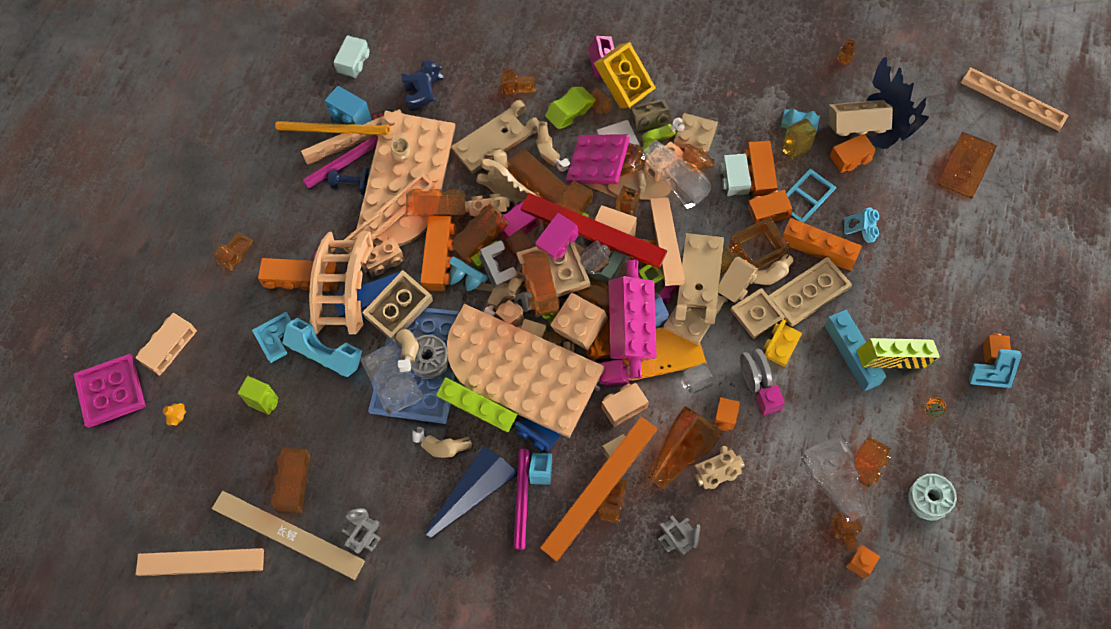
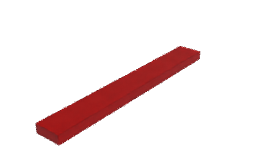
(594, 230)

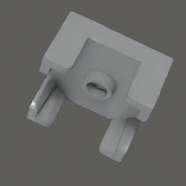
(491, 266)

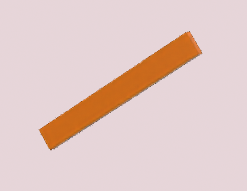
(599, 488)

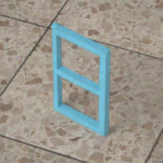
(816, 204)

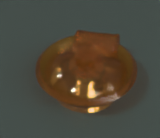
(698, 157)
(633, 159)

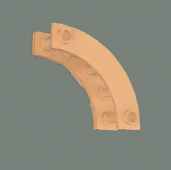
(361, 249)

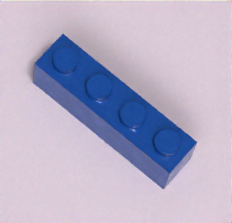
(367, 293)

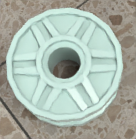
(940, 488)

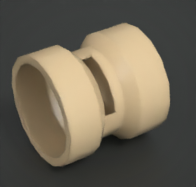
(402, 145)

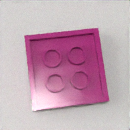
(598, 159)
(109, 390)

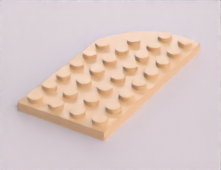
(429, 154)
(521, 370)

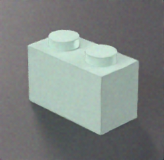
(351, 56)
(736, 175)

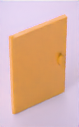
(671, 352)

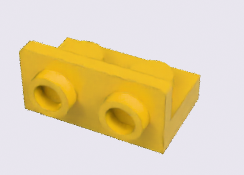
(782, 343)

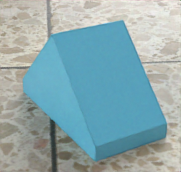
(540, 468)

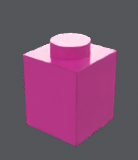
(615, 373)
(770, 400)

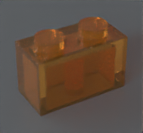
(870, 460)

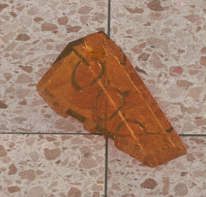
(685, 442)

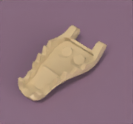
(502, 182)

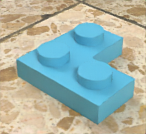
(270, 334)
(999, 374)

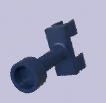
(334, 178)

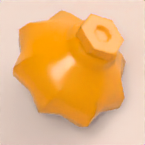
(174, 413)

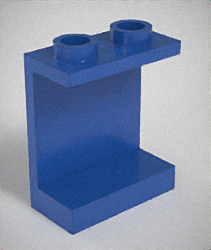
(542, 437)

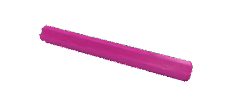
(341, 162)
(521, 499)

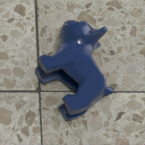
(421, 82)

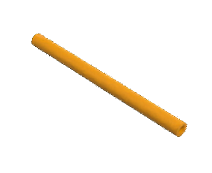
(333, 128)

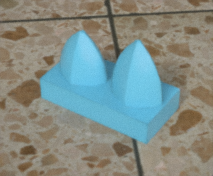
(793, 116)
(458, 271)

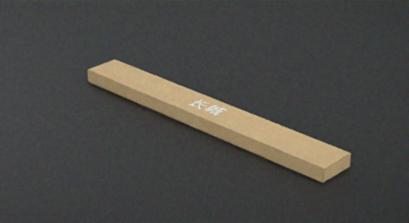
(288, 535)

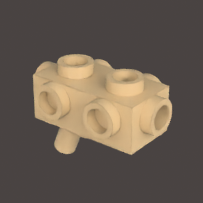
(477, 203)
(719, 469)

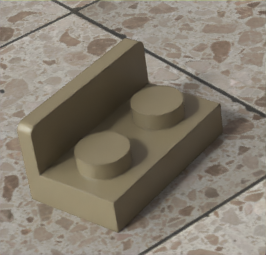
(651, 115)

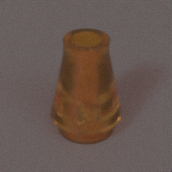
(847, 53)

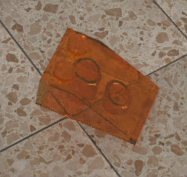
(967, 165)

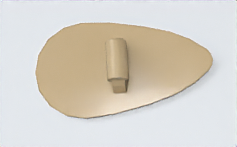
(643, 183)

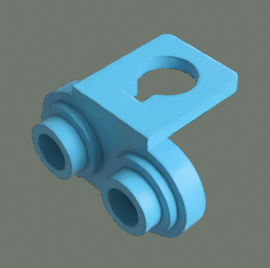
(867, 224)

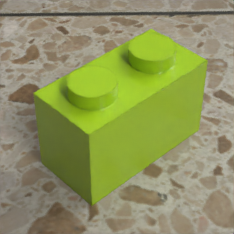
(258, 395)

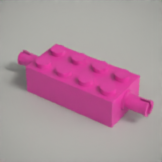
(632, 319)

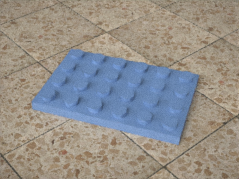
(430, 408)

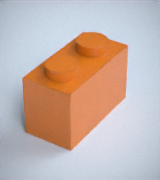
(852, 153)
(774, 205)

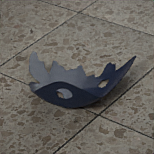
(899, 97)

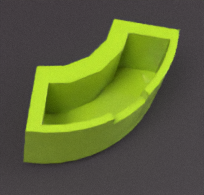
(567, 108)

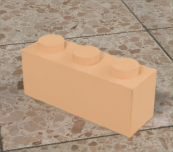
(166, 344)

